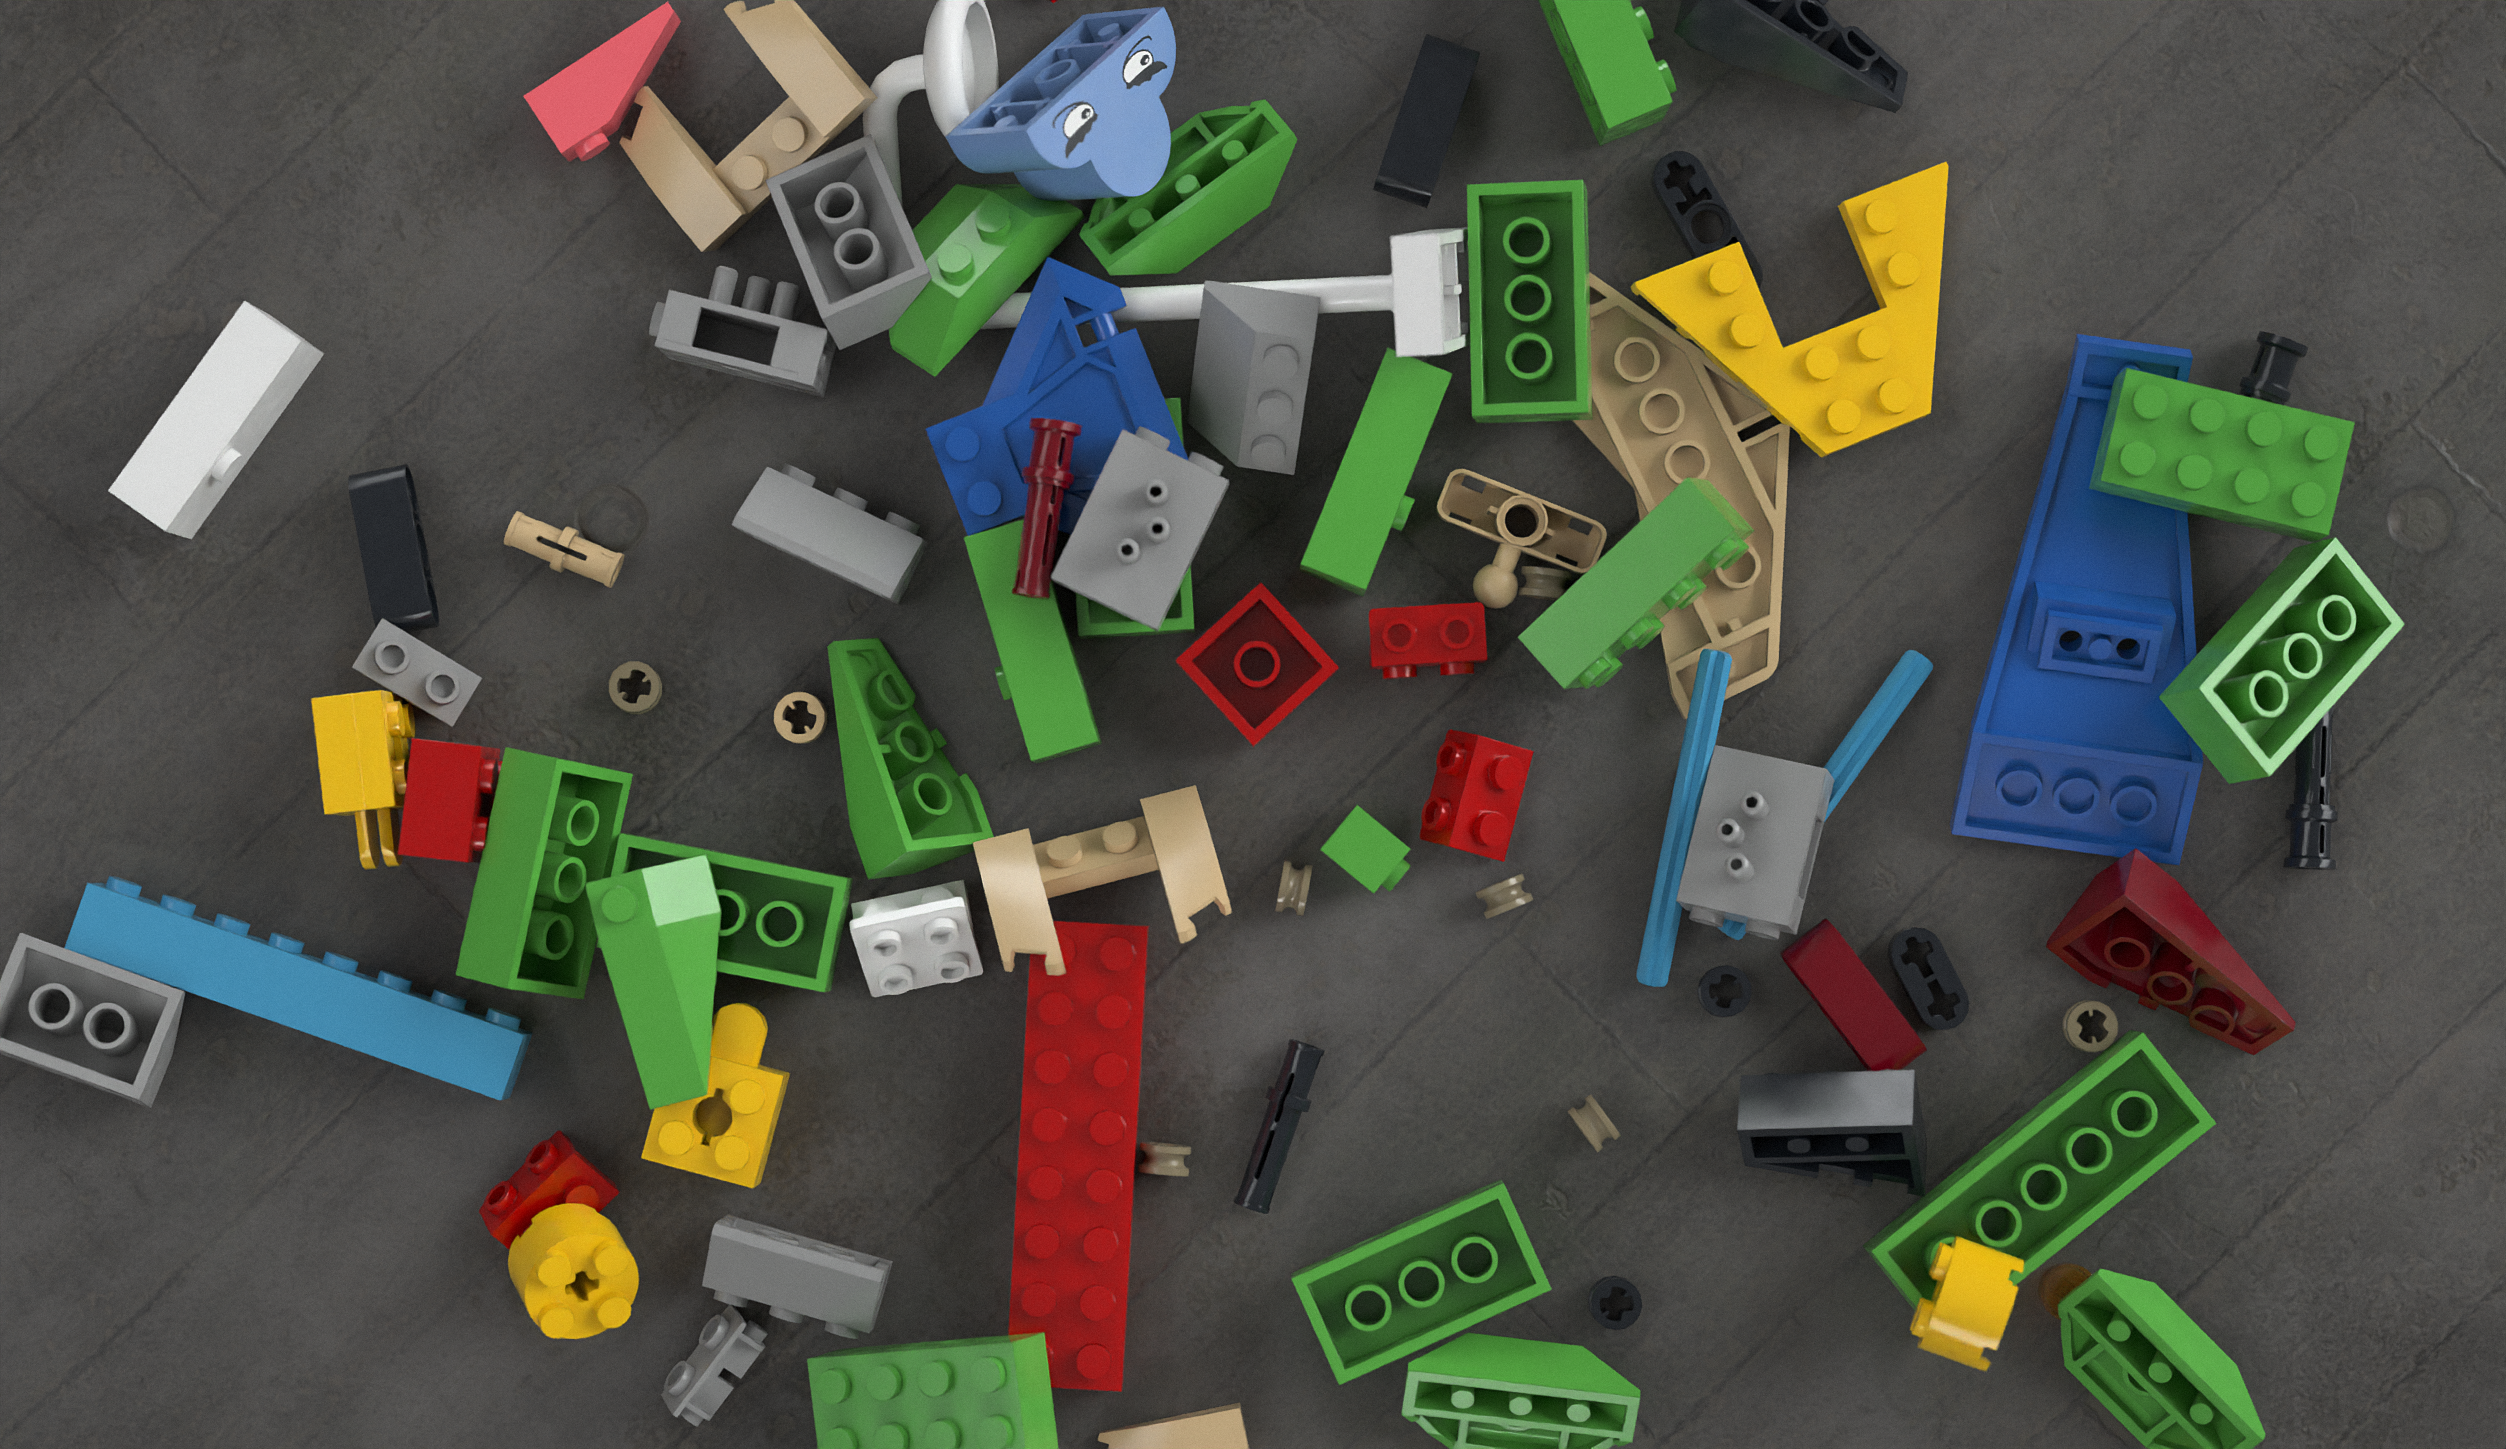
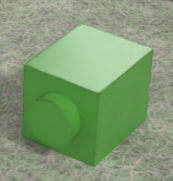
(1367, 851)

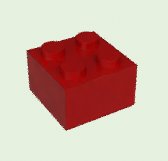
(1257, 664)
(448, 800)

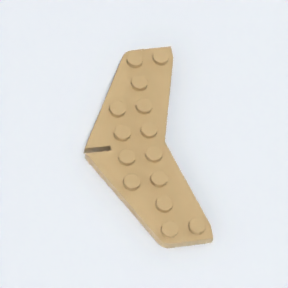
(1676, 416)

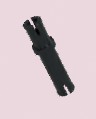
(1279, 1125)

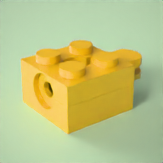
(365, 765)
(733, 1125)

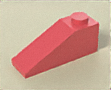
(597, 91)

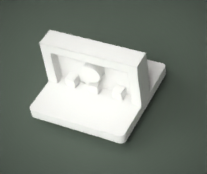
(916, 939)

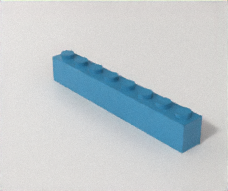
(298, 989)

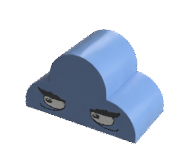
(1081, 112)

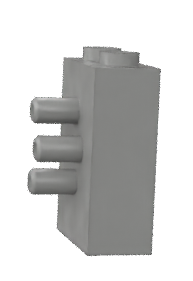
(744, 338)
(1141, 527)
(1754, 842)

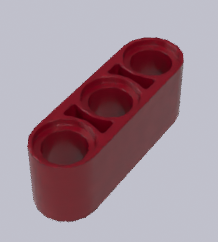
(1852, 999)

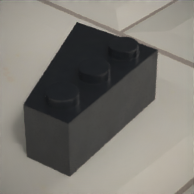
(1835, 1123)

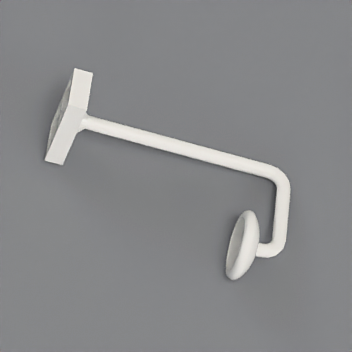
(961, 72)

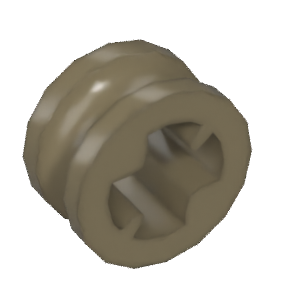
(1544, 583)
(626, 673)
(1293, 888)
(1504, 896)
(2107, 1023)
(1593, 1123)
(1164, 1159)

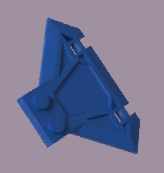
(1058, 379)

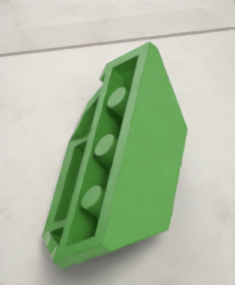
(1215, 181)
(978, 252)
(2154, 1366)
(1519, 1396)

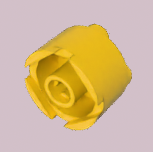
(573, 1272)
(1967, 1303)

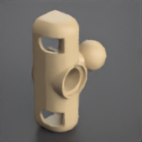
(1496, 583)

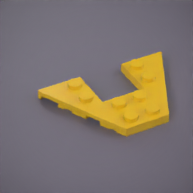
(1851, 377)

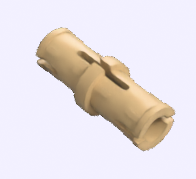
(528, 533)

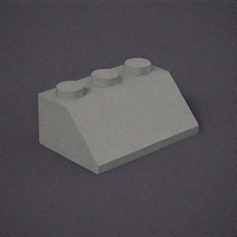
(851, 240)
(1252, 373)
(832, 532)
(87, 1020)
(795, 1276)

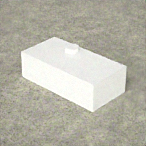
(216, 421)

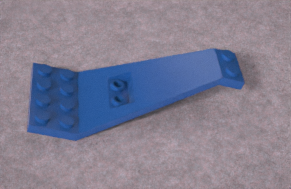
(2074, 733)

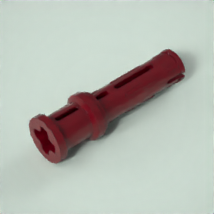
(1047, 479)

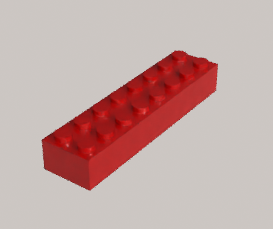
(1080, 1151)

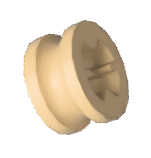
(814, 707)

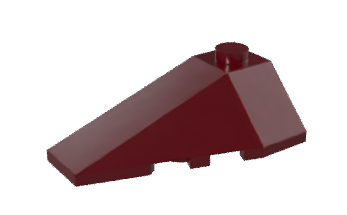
(2155, 941)

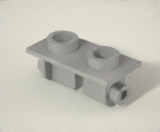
(416, 672)
(724, 1343)

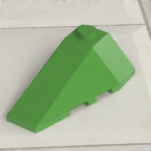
(899, 785)
(662, 959)

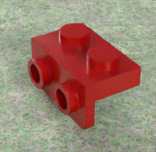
(1427, 637)
(1475, 794)
(549, 1177)

